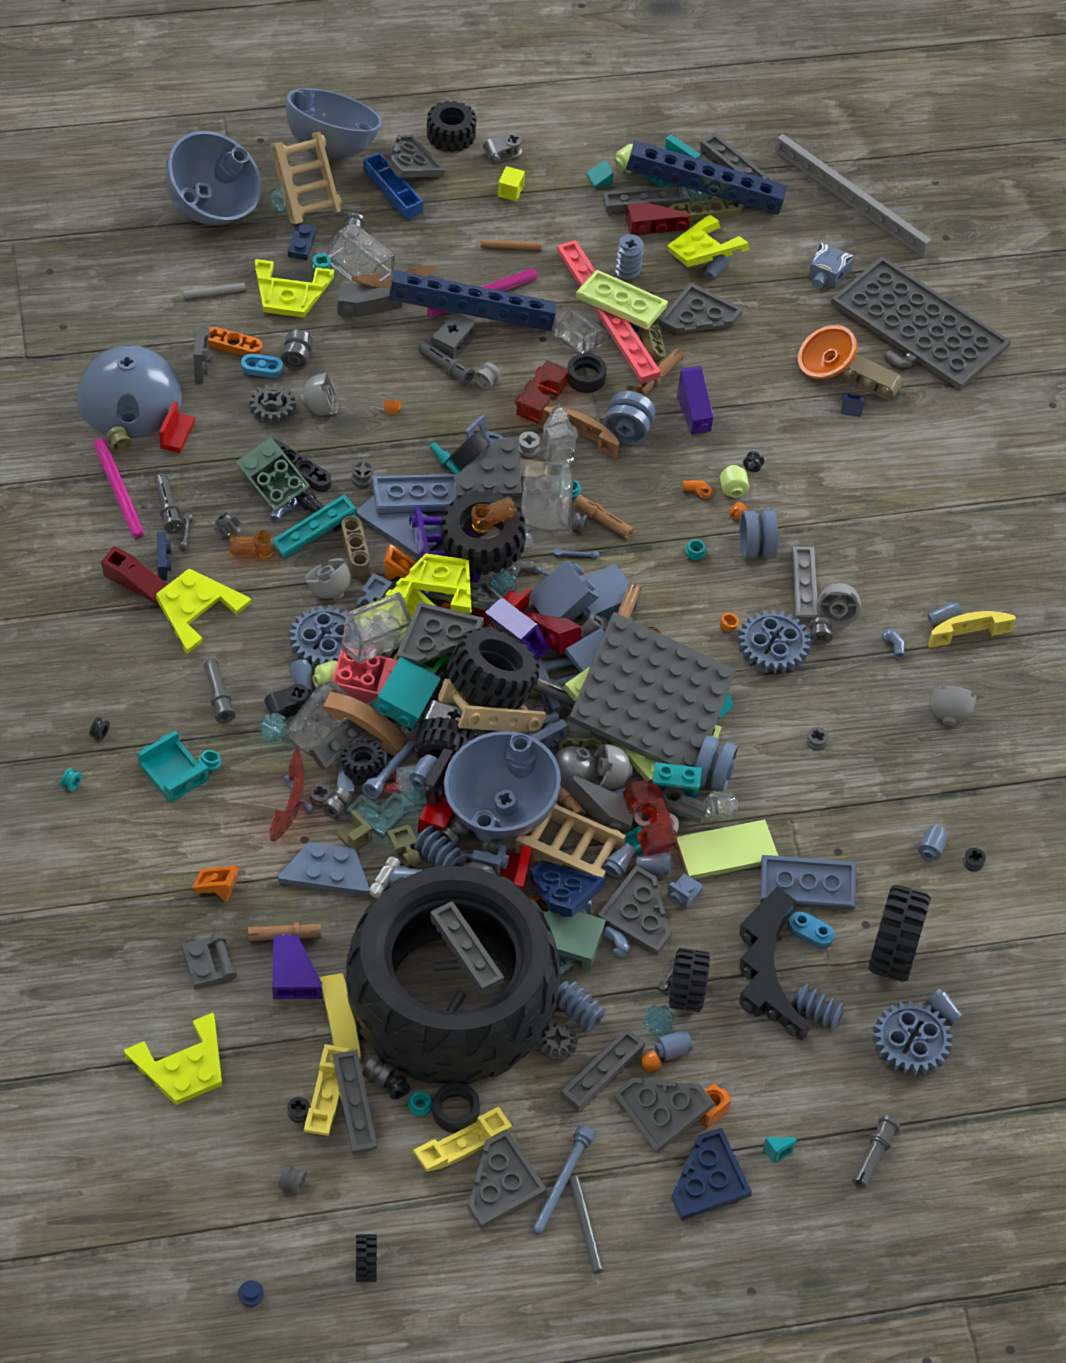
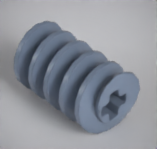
(629, 257)
(436, 851)
(818, 1006)
(579, 1007)

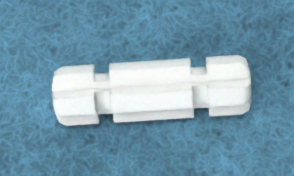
(382, 879)

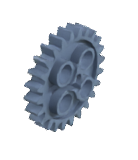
(762, 631)
(316, 641)
(891, 1027)

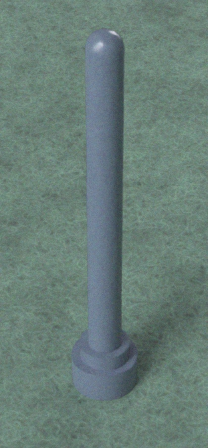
(374, 786)
(583, 1137)

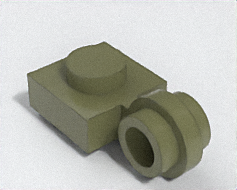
(404, 840)

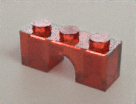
(548, 379)
(647, 799)

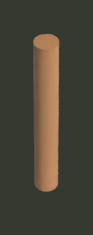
(511, 244)

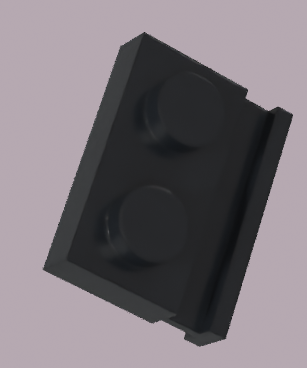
(435, 782)

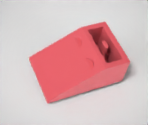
(363, 679)

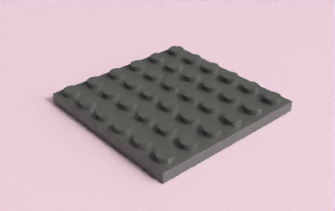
(651, 693)

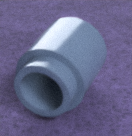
(422, 771)
(933, 842)
(673, 1045)

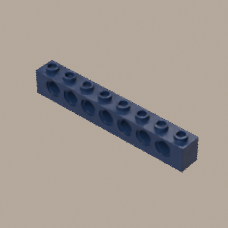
(706, 177)
(472, 300)

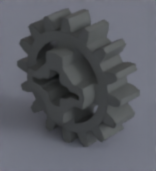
(272, 404)

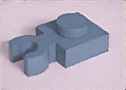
(374, 590)

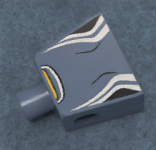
(829, 266)

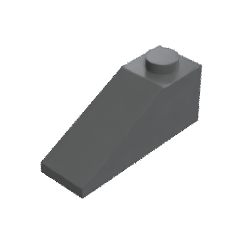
(364, 300)
(602, 804)

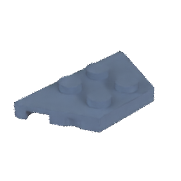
(326, 869)

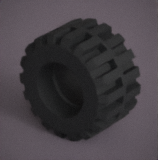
(451, 126)
(441, 734)
(689, 979)

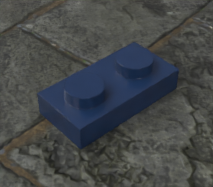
(302, 241)
(163, 549)

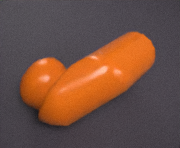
(699, 487)

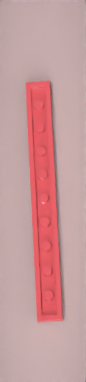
(618, 328)

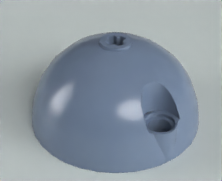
(342, 120)
(212, 178)
(125, 379)
(495, 793)

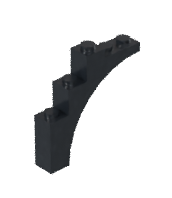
(764, 991)

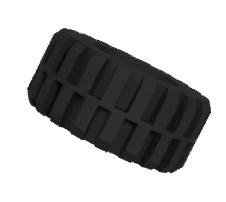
(483, 554)
(493, 669)
(899, 933)

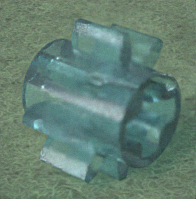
(503, 582)
(273, 726)
(658, 1019)

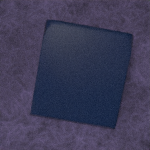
(852, 404)

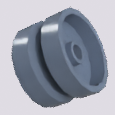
(629, 417)
(758, 533)
(715, 764)

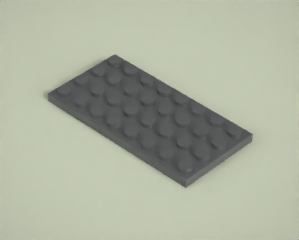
(921, 322)

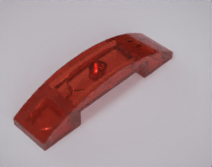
(281, 819)

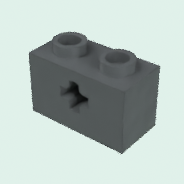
(454, 335)

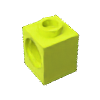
(511, 183)

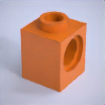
(723, 1101)

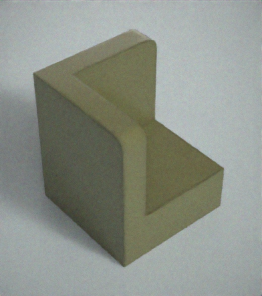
(356, 833)

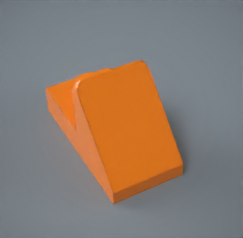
(397, 563)
(217, 880)

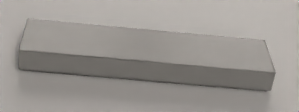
(804, 583)

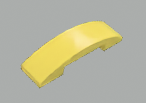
(995, 622)
(339, 1012)
(326, 1095)
(463, 1143)

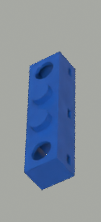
(393, 187)

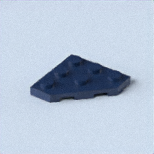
(565, 888)
(709, 1177)

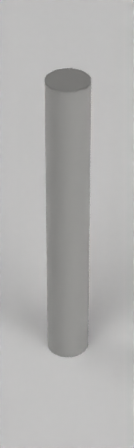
(214, 290)

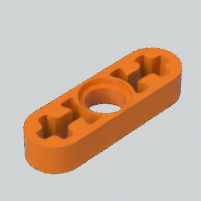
(239, 349)

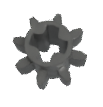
(227, 525)

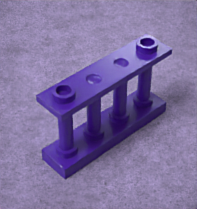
(418, 522)

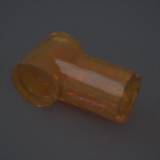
(487, 515)
(259, 544)

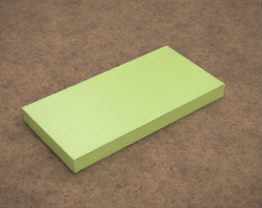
(621, 299)
(725, 849)

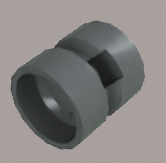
(297, 349)

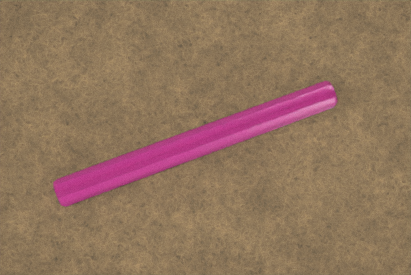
(501, 285)
(119, 488)

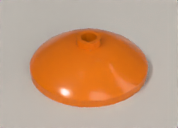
(827, 352)

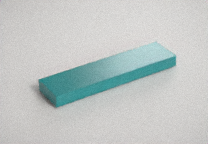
(314, 526)

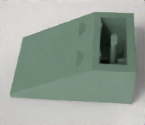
(272, 474)

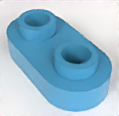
(262, 365)
(810, 930)

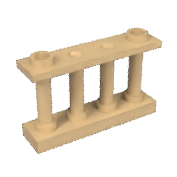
(291, 191)
(491, 718)
(569, 820)

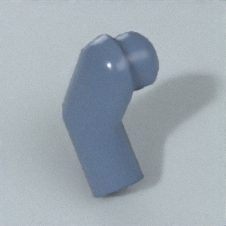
(619, 939)

